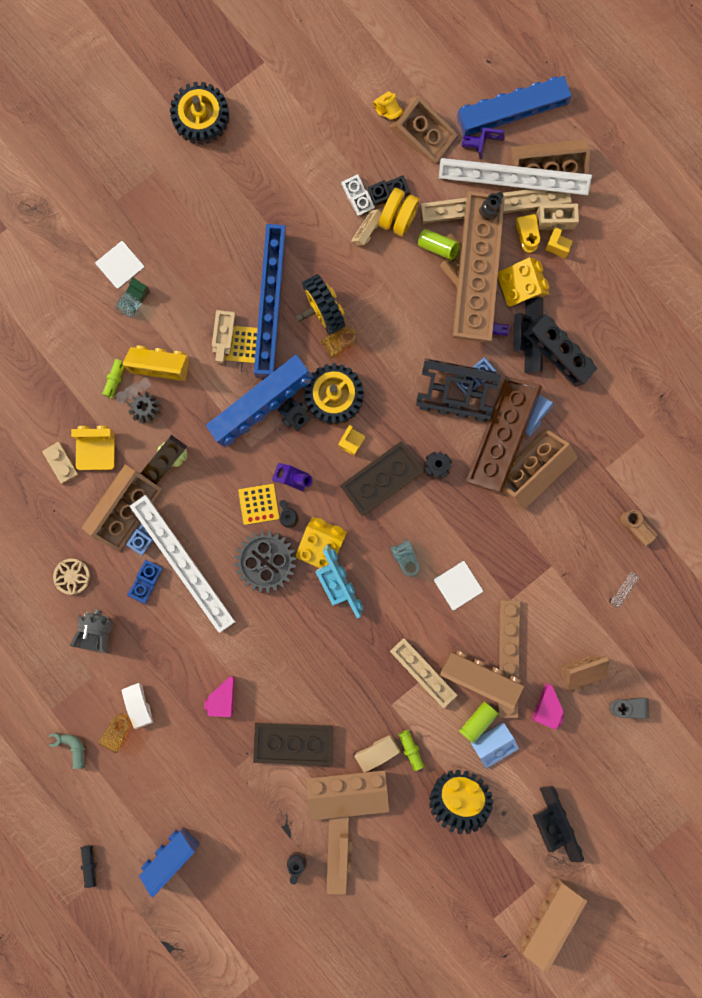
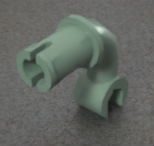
(76, 747)

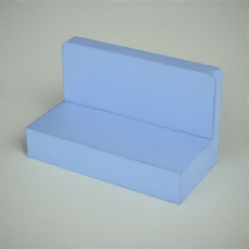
(495, 745)

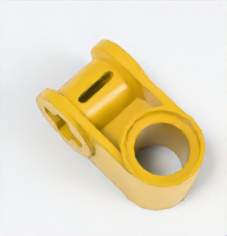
(387, 106)
(528, 230)

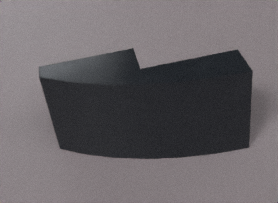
(381, 191)

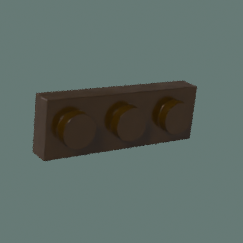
(163, 459)

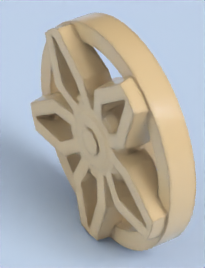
(71, 576)

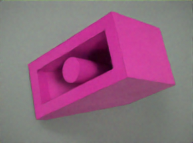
(221, 701)
(548, 709)

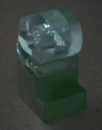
(132, 297)

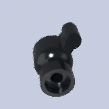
(491, 206)
(287, 517)
(296, 865)

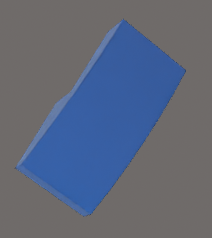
(145, 582)

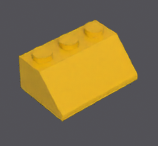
(157, 363)

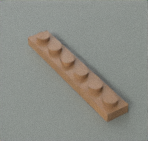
(509, 647)

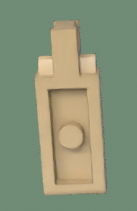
(223, 334)

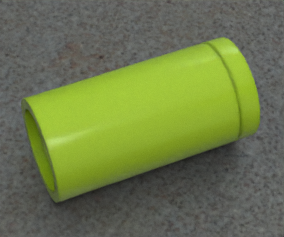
(438, 244)
(478, 722)

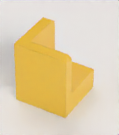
(558, 244)
(351, 441)

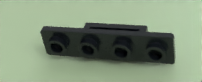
(521, 343)
(555, 826)

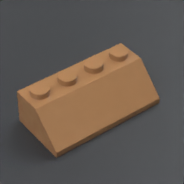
(555, 156)
(538, 468)
(112, 518)
(483, 680)
(347, 795)
(552, 924)

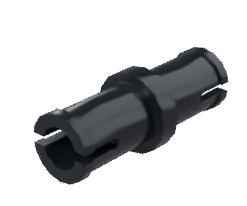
(88, 866)

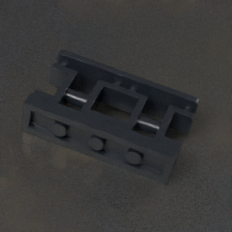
(461, 373)

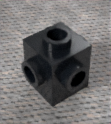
(294, 414)
(435, 472)

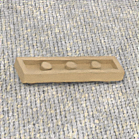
(423, 673)

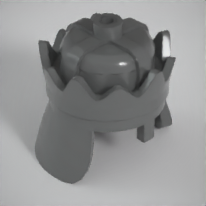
(93, 632)

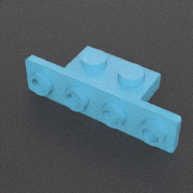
(335, 582)

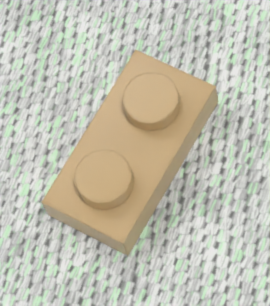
(369, 224)
(60, 463)

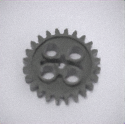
(254, 575)

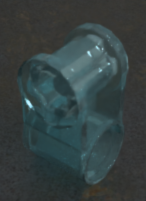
(405, 557)

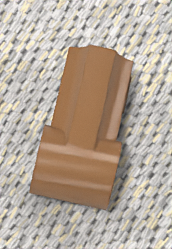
(639, 528)

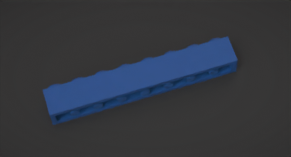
(270, 300)

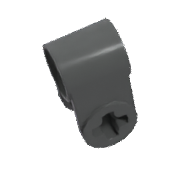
(633, 708)

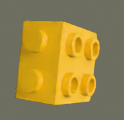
(523, 281)
(94, 448)
(314, 540)

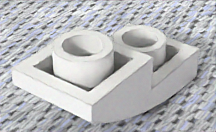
(357, 195)
(136, 706)

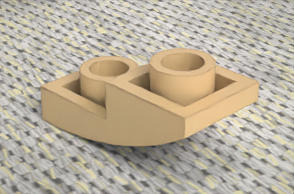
(377, 753)

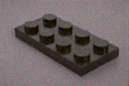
(381, 478)
(293, 744)

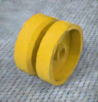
(399, 212)

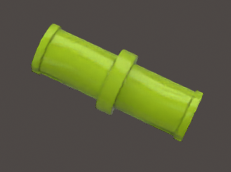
(114, 379)
(411, 750)

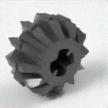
(139, 413)

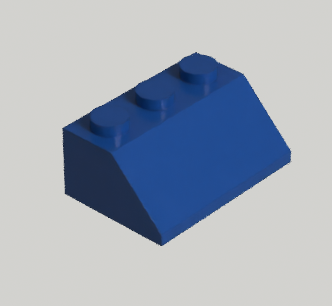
(168, 860)

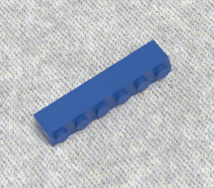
(514, 105)
(260, 401)

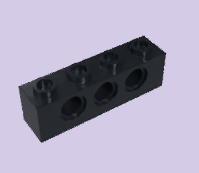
(550, 348)

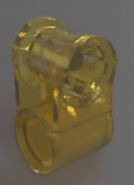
(339, 342)
(114, 735)

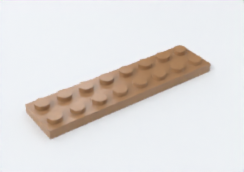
(477, 272)

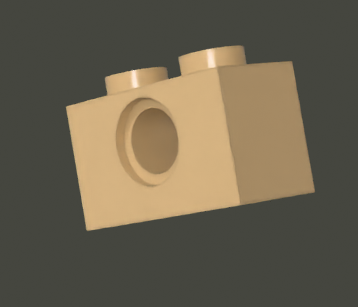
(557, 215)

